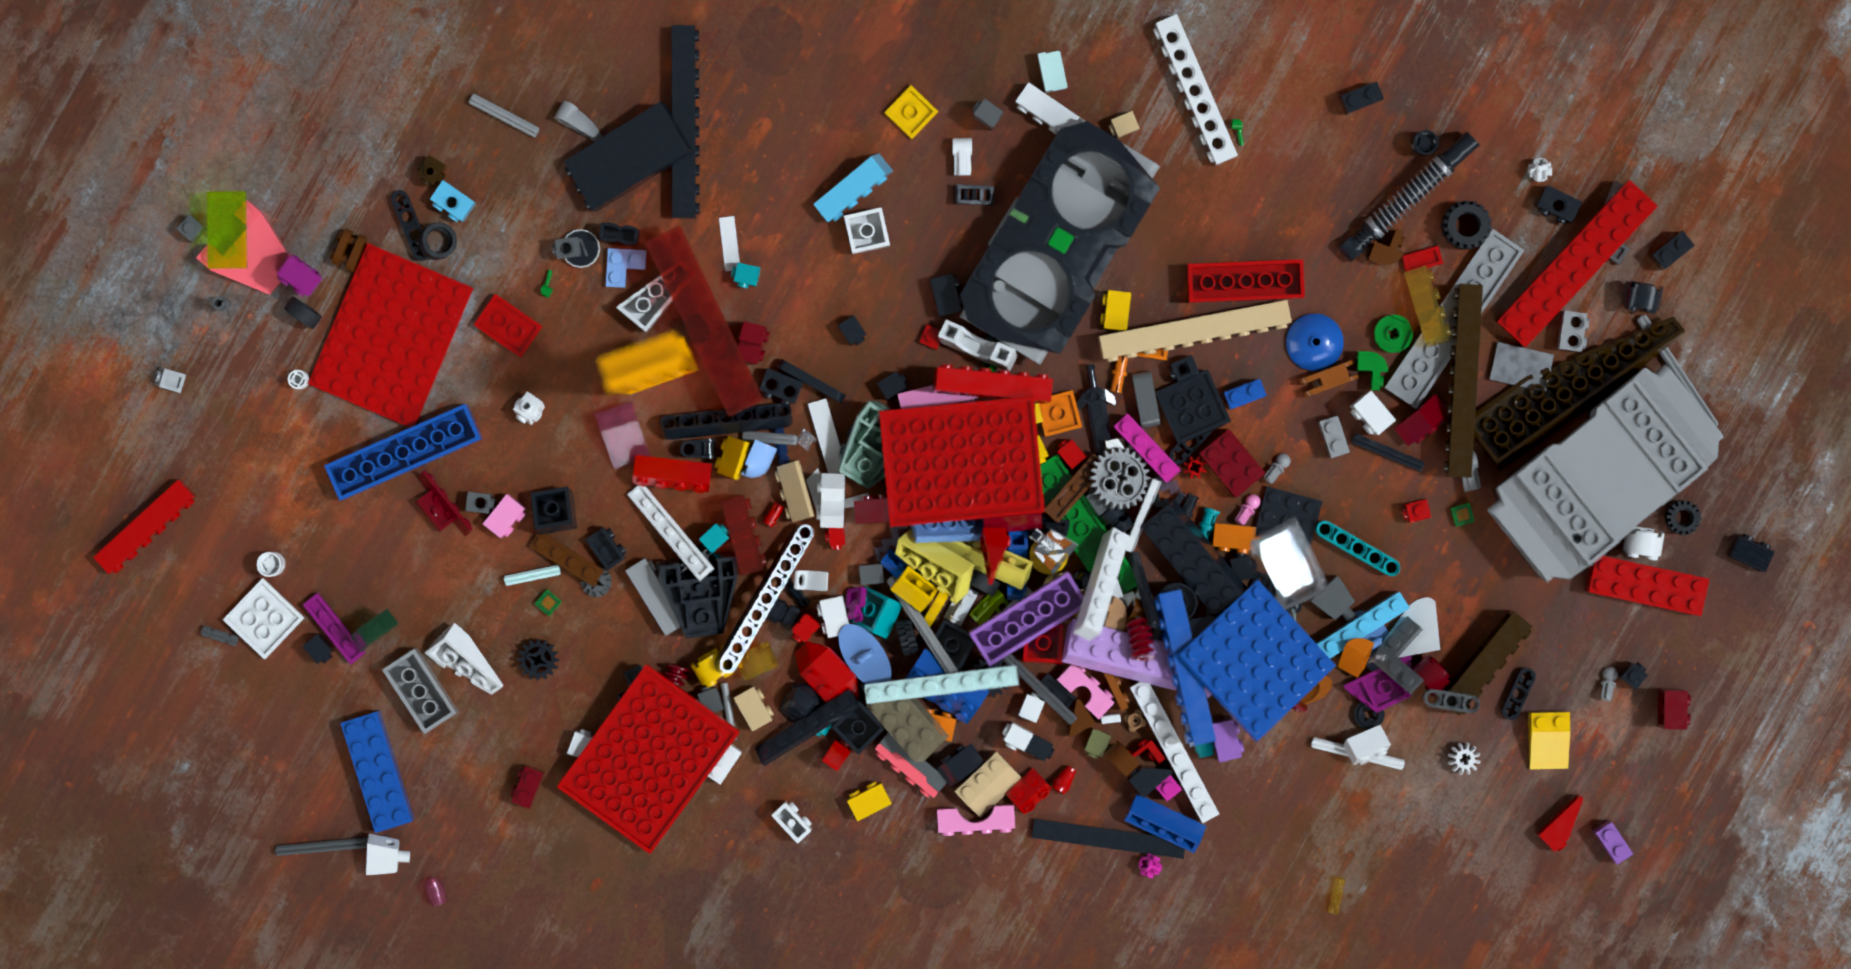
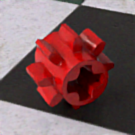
(1189, 465)

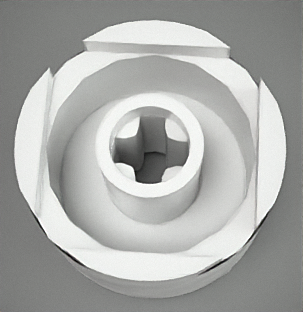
(1644, 542)

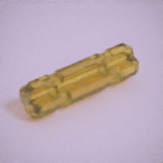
(1336, 896)

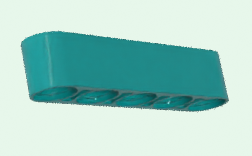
(1366, 551)

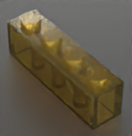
(1427, 306)

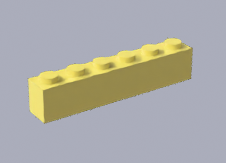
(1013, 569)

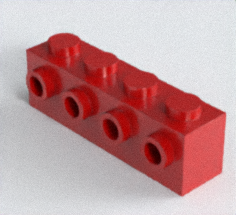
(672, 474)

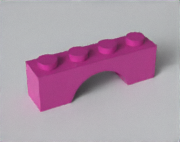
(1147, 448)

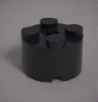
(1642, 296)

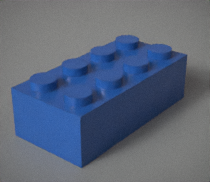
(961, 704)

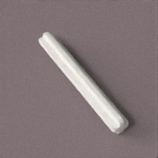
(1339, 749)

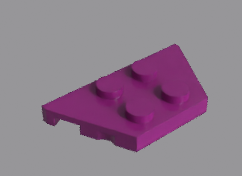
(1378, 689)

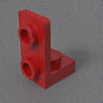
(1153, 752)

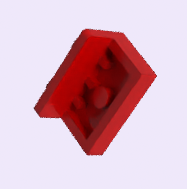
(1029, 791)

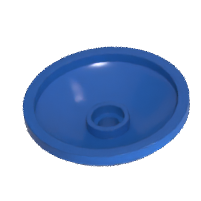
(1301, 347)

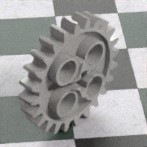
(1103, 472)

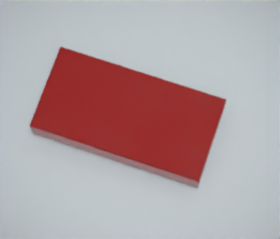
(1427, 257)

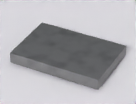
(1515, 363)

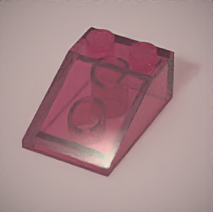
(622, 434)

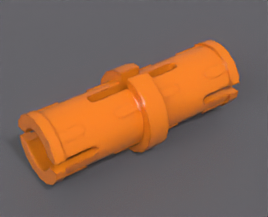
(1118, 374)

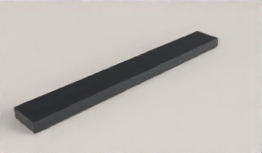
(1105, 838)

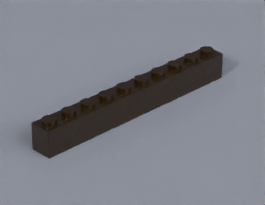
(1464, 380)

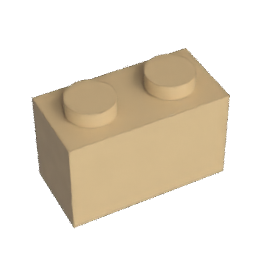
(753, 708)

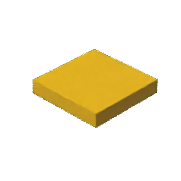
(911, 112)

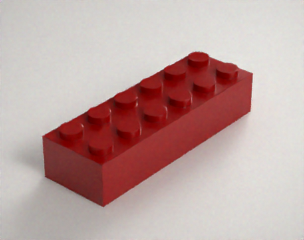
(1245, 281)
(991, 385)
(1647, 585)

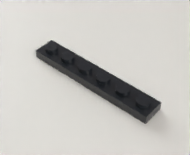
(807, 727)

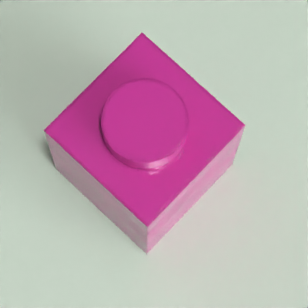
(1169, 788)

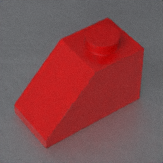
(836, 754)

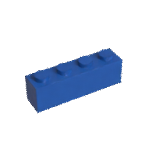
(1165, 823)

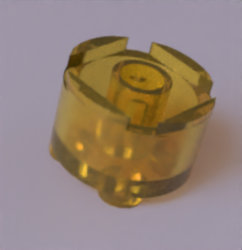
(757, 661)

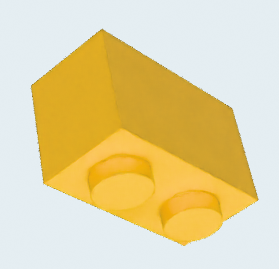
(1116, 310)
(914, 589)
(868, 801)

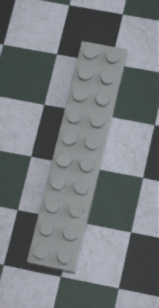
(1423, 364)

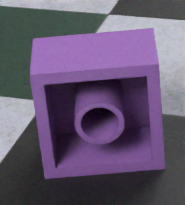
(1227, 743)

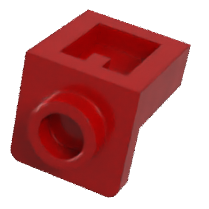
(1416, 511)

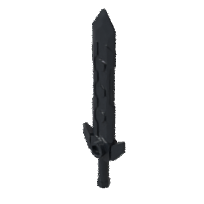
(1097, 412)

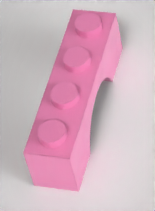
(1000, 818)

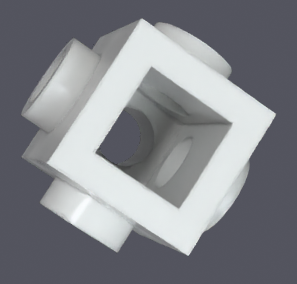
(528, 409)

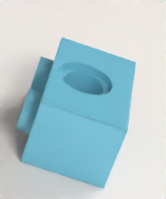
(444, 193)

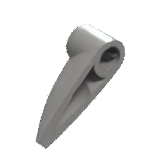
(574, 119)

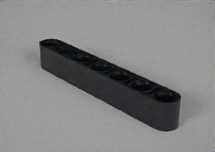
(717, 422)

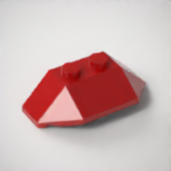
(825, 671)

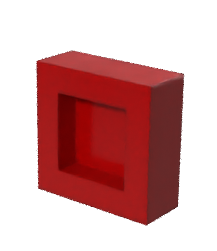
(930, 337)

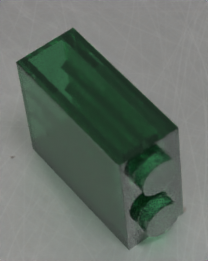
(374, 630)

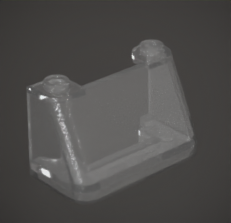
(1290, 563)

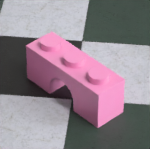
(1099, 701)

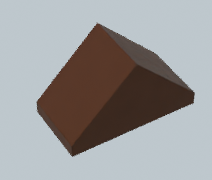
(1083, 719)

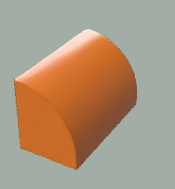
(1355, 656)

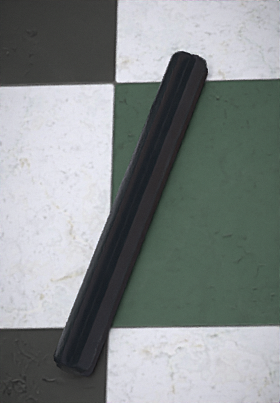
(1144, 590)

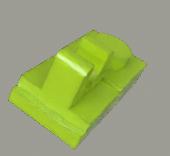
(987, 607)

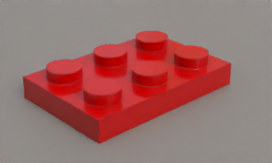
(508, 325)

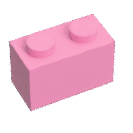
(505, 516)

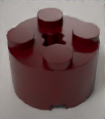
(1433, 674)

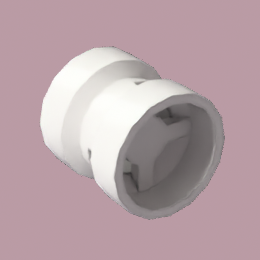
(302, 379)

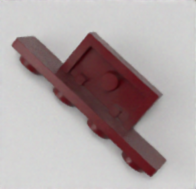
(439, 508)

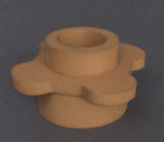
(1134, 725)

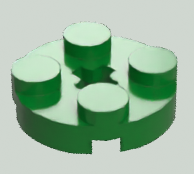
(1398, 343)

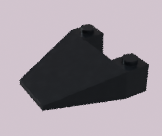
(703, 604)

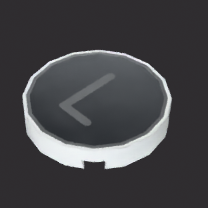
(589, 248)

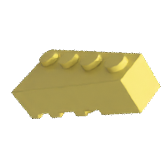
(937, 564)

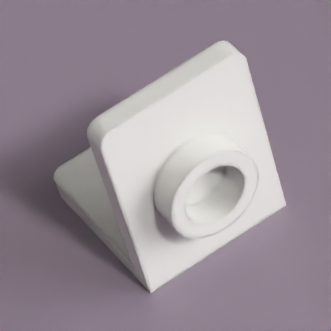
(811, 580)

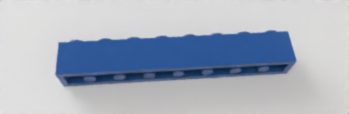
(1189, 689)

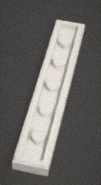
(671, 532)

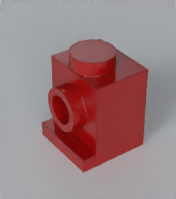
(836, 537)

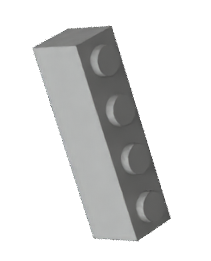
(647, 584)

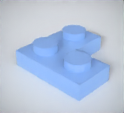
(619, 261)

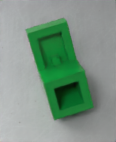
(1372, 362)

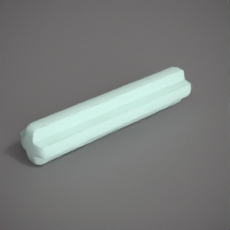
(532, 575)

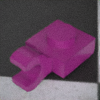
(854, 601)

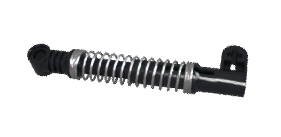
(1442, 167)

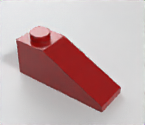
(994, 546)
(1559, 828)

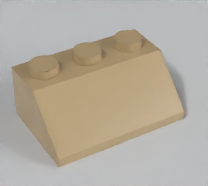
(794, 491)
(987, 784)

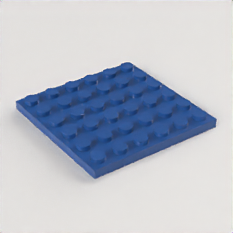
(1256, 661)

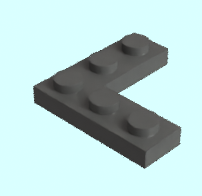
(1387, 655)

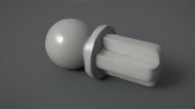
(1282, 461)
(1609, 675)

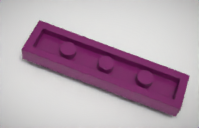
(333, 627)

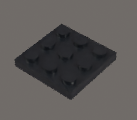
(1193, 407)
(1282, 505)

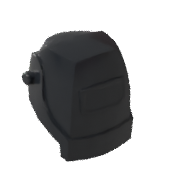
(799, 702)

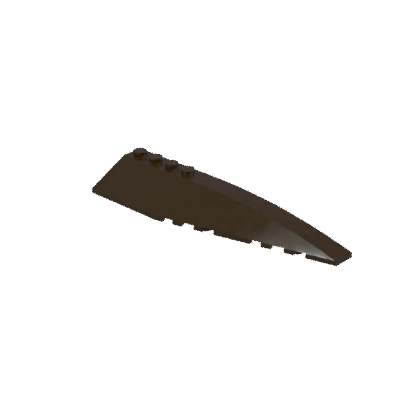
(1528, 416)

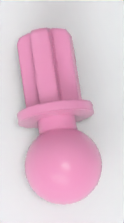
(1252, 502)

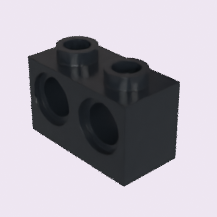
(782, 382)

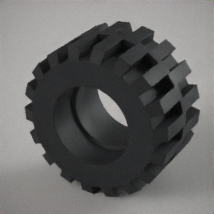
(1481, 217)

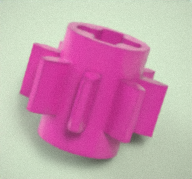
(1150, 866)

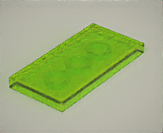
(227, 229)

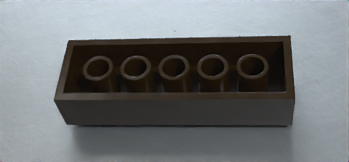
(1489, 658)

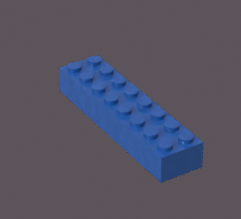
(403, 452)

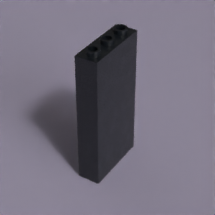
(627, 157)

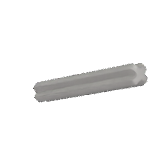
(503, 115)

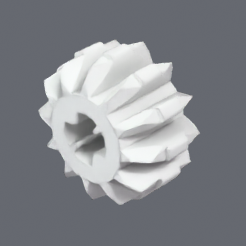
(1469, 761)

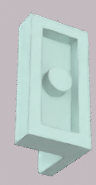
(1052, 71)

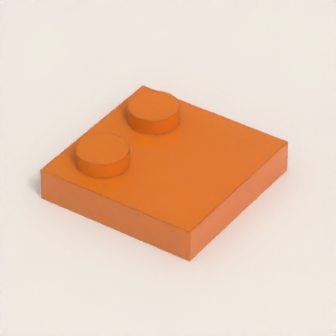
(1060, 414)

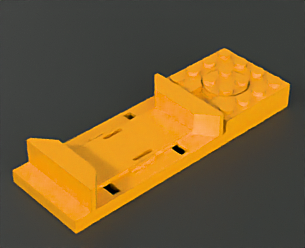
(648, 365)

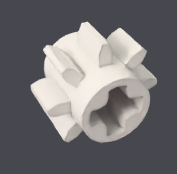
(1540, 169)

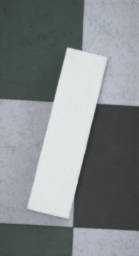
(826, 434)
(1143, 514)

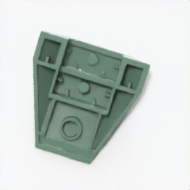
(864, 451)

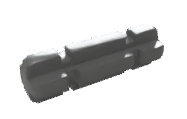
(219, 635)

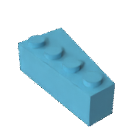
(853, 187)

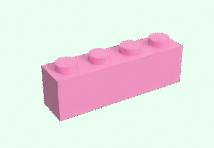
(924, 397)

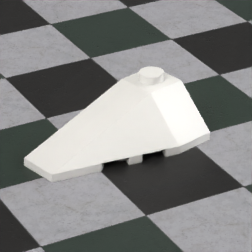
(459, 652)

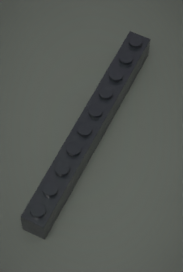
(685, 114)

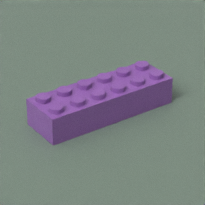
(1027, 618)

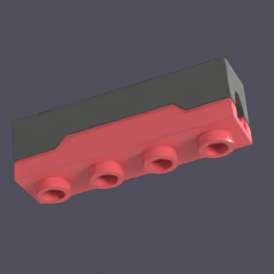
(917, 772)

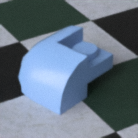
(758, 460)

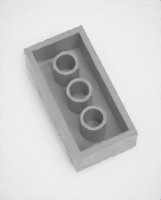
(420, 690)

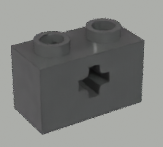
(987, 113)

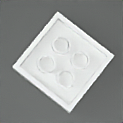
(264, 618)

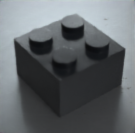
(554, 510)
(956, 643)
(858, 728)

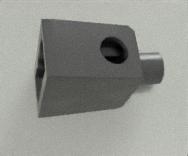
(1335, 600)

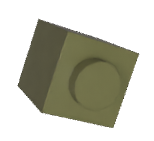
(1097, 743)

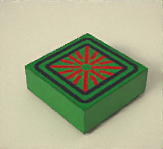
(1462, 514)
(548, 602)

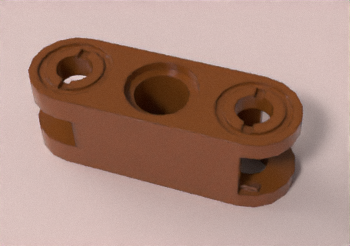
(1328, 378)

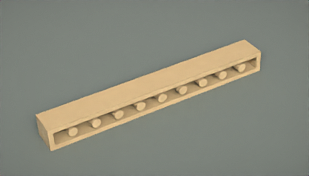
(1194, 329)

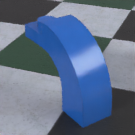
(1018, 546)

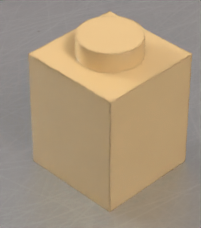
(1124, 125)

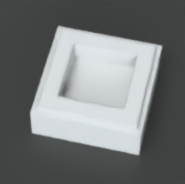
(1110, 718)

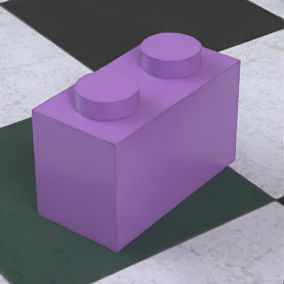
(1612, 842)

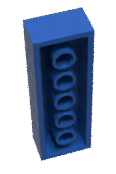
(377, 771)

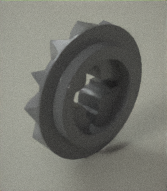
(598, 591)

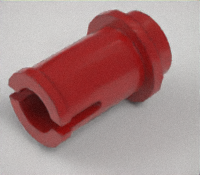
(773, 515)

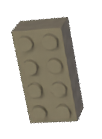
(910, 726)

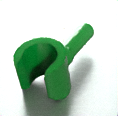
(1238, 125)
(546, 290)

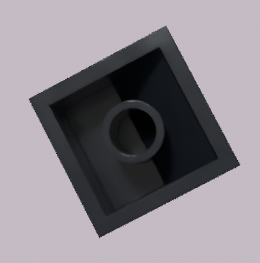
(1147, 778)

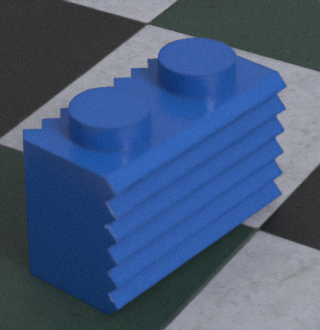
(1244, 394)

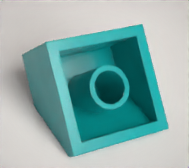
(879, 613)

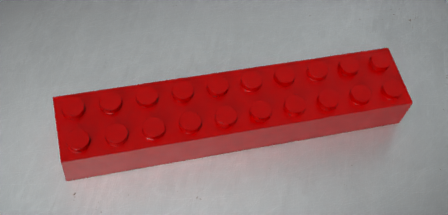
(1576, 263)

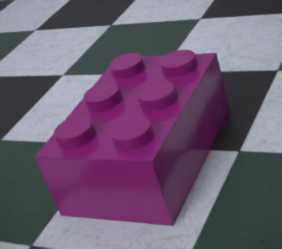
(298, 274)

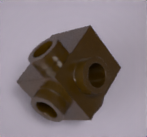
(438, 168)

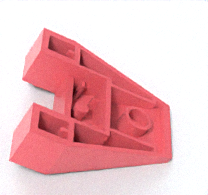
(263, 254)

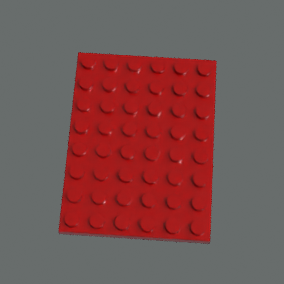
(391, 336)
(962, 461)
(648, 758)

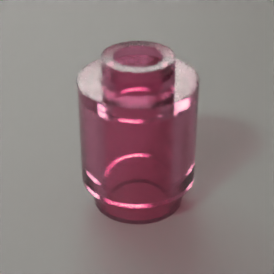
(435, 891)

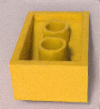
(733, 457)
(1549, 739)

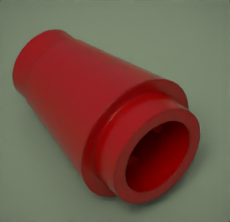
(1064, 780)

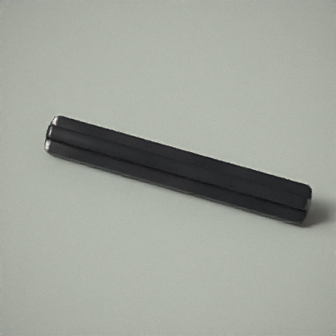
(1388, 452)

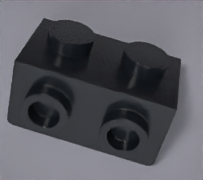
(606, 548)

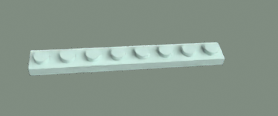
(941, 684)

